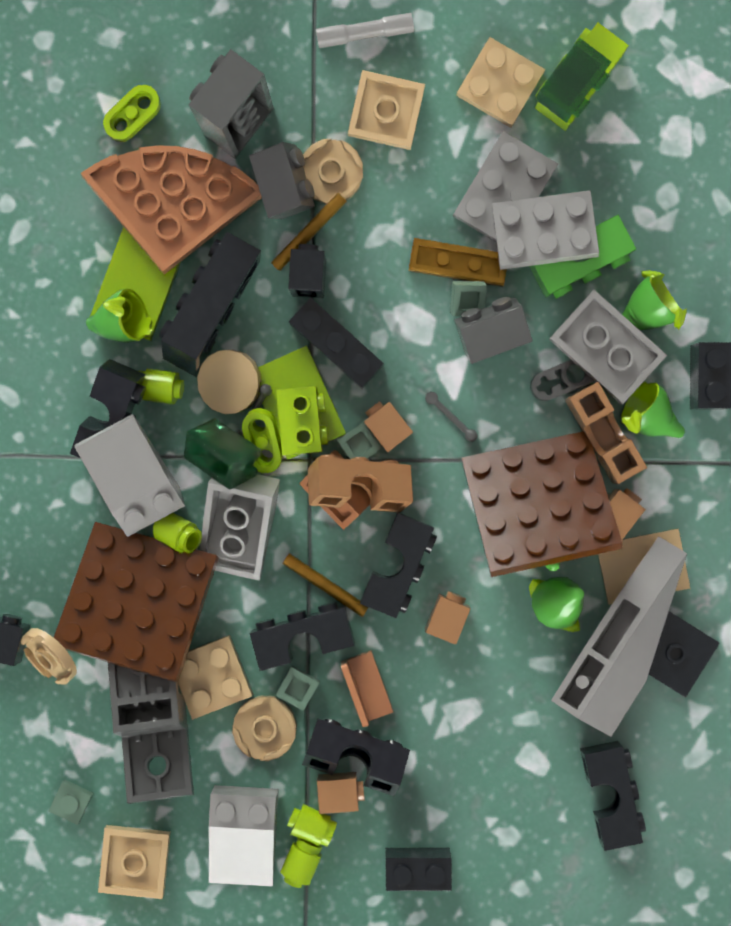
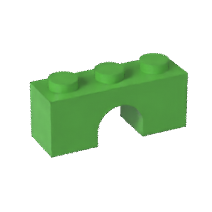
(614, 249)

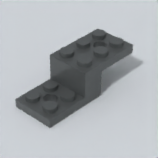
(152, 724)

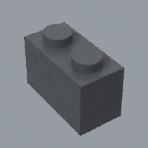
(282, 180)
(493, 329)

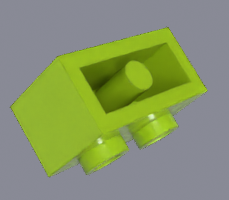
(301, 420)

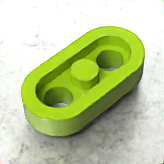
(129, 110)
(264, 438)

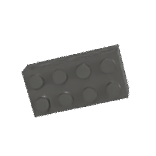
(231, 103)

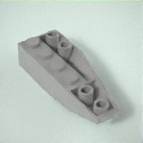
(624, 643)

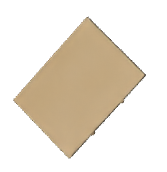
(620, 564)

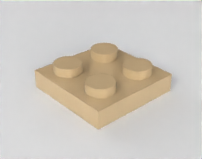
(500, 82)
(386, 110)
(213, 678)
(134, 862)

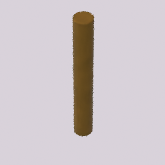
(309, 230)
(325, 584)

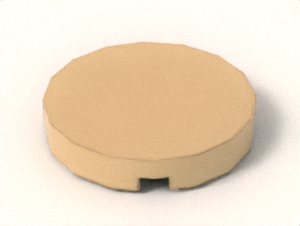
(333, 169)
(229, 381)
(48, 656)
(264, 728)

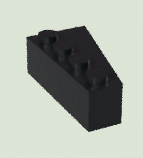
(208, 302)

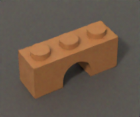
(609, 443)
(385, 482)

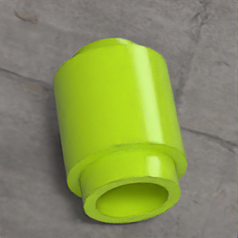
(162, 386)
(177, 533)
(311, 826)
(301, 863)

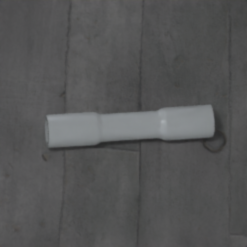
(385, 27)

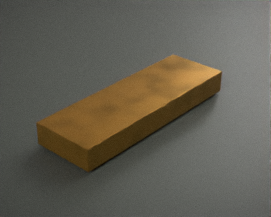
(456, 262)

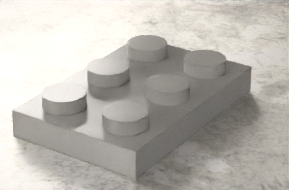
(508, 174)
(545, 230)
(607, 347)

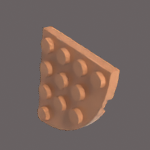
(171, 198)

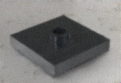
(681, 655)

